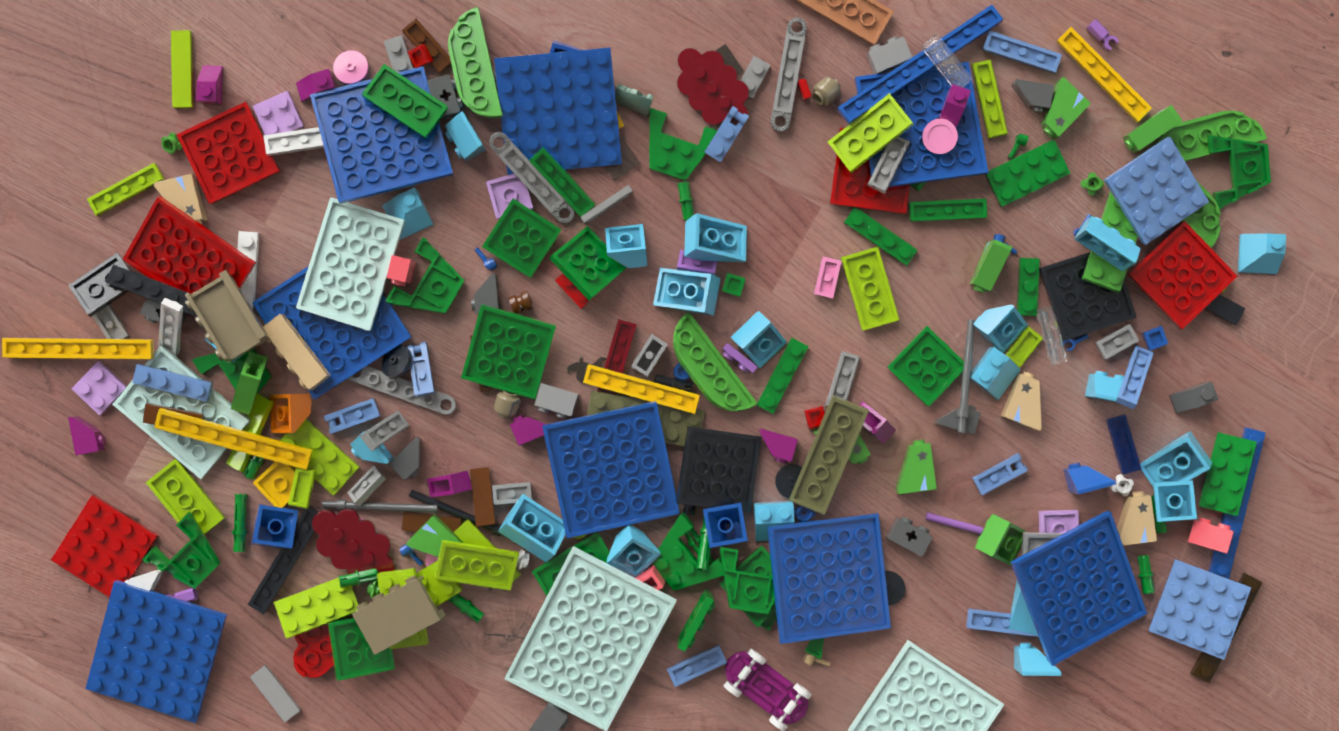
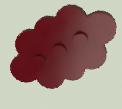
(711, 85)
(351, 542)

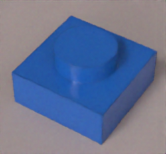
(1155, 338)

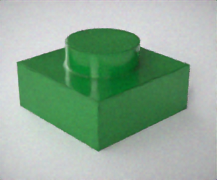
(733, 284)

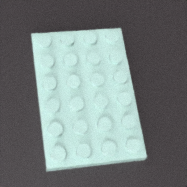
(350, 264)
(192, 453)

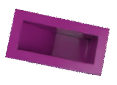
(315, 83)
(210, 85)
(954, 104)
(877, 425)
(526, 429)
(85, 436)
(779, 445)
(449, 484)

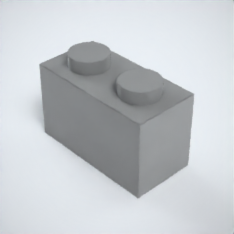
(889, 55)
(649, 355)
(556, 400)

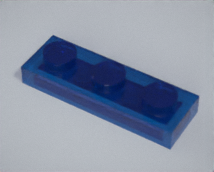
(1123, 444)

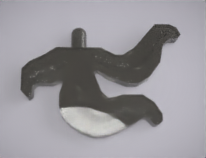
(580, 367)

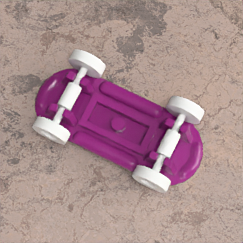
(767, 688)

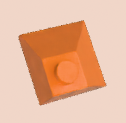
(289, 412)

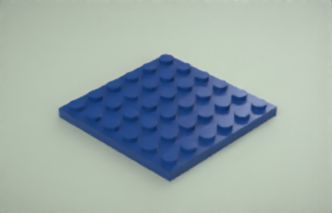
(922, 104)
(561, 105)
(372, 149)
(337, 345)
(611, 469)
(828, 577)
(1079, 587)
(156, 651)

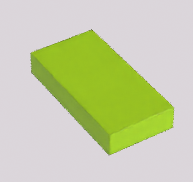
(1024, 346)
(302, 487)

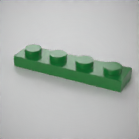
(562, 181)
(948, 210)
(880, 236)
(782, 375)

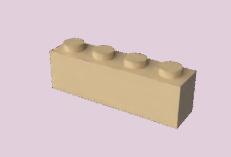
(296, 352)

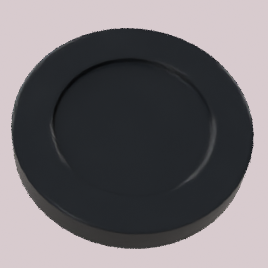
(396, 362)
(786, 479)
(895, 587)

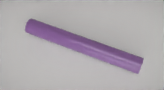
(954, 523)

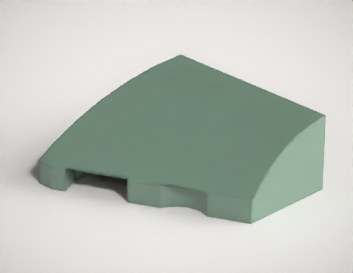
(633, 99)

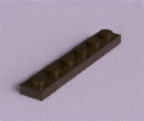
(1207, 664)

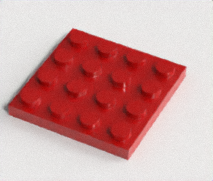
(228, 153)
(852, 190)
(1182, 275)
(103, 546)

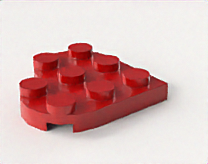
(314, 652)

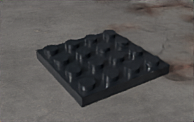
(1080, 304)
(718, 468)

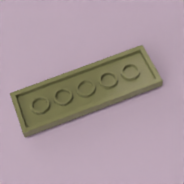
(673, 420)
(828, 454)

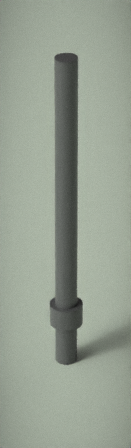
(963, 413)
(343, 504)

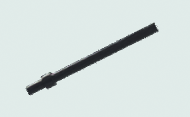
(452, 510)

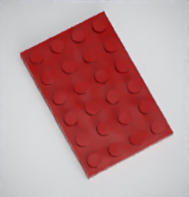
(183, 251)

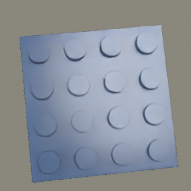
(1156, 190)
(1199, 609)

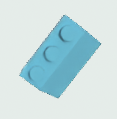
(1108, 243)
(534, 528)

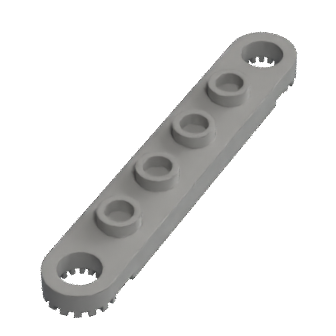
(788, 74)
(531, 177)
(402, 389)

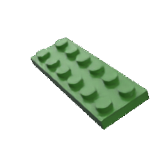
(1099, 270)

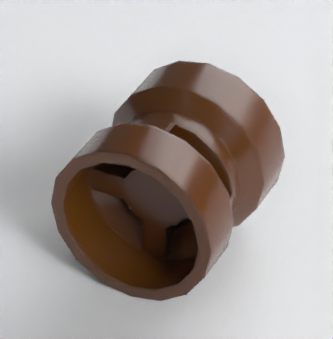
(520, 302)

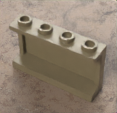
(226, 318)
(396, 614)

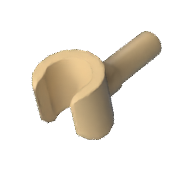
(809, 659)

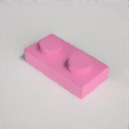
(827, 277)

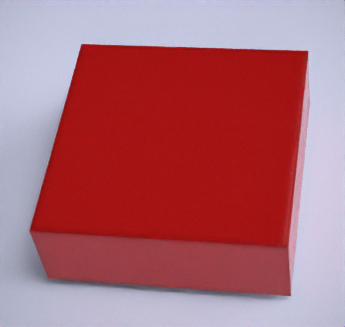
(420, 56)
(804, 89)
(814, 416)

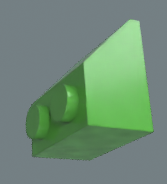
(1000, 539)

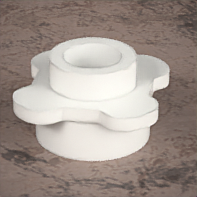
(1128, 483)
(523, 559)

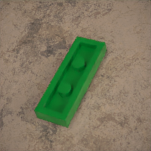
(1028, 286)

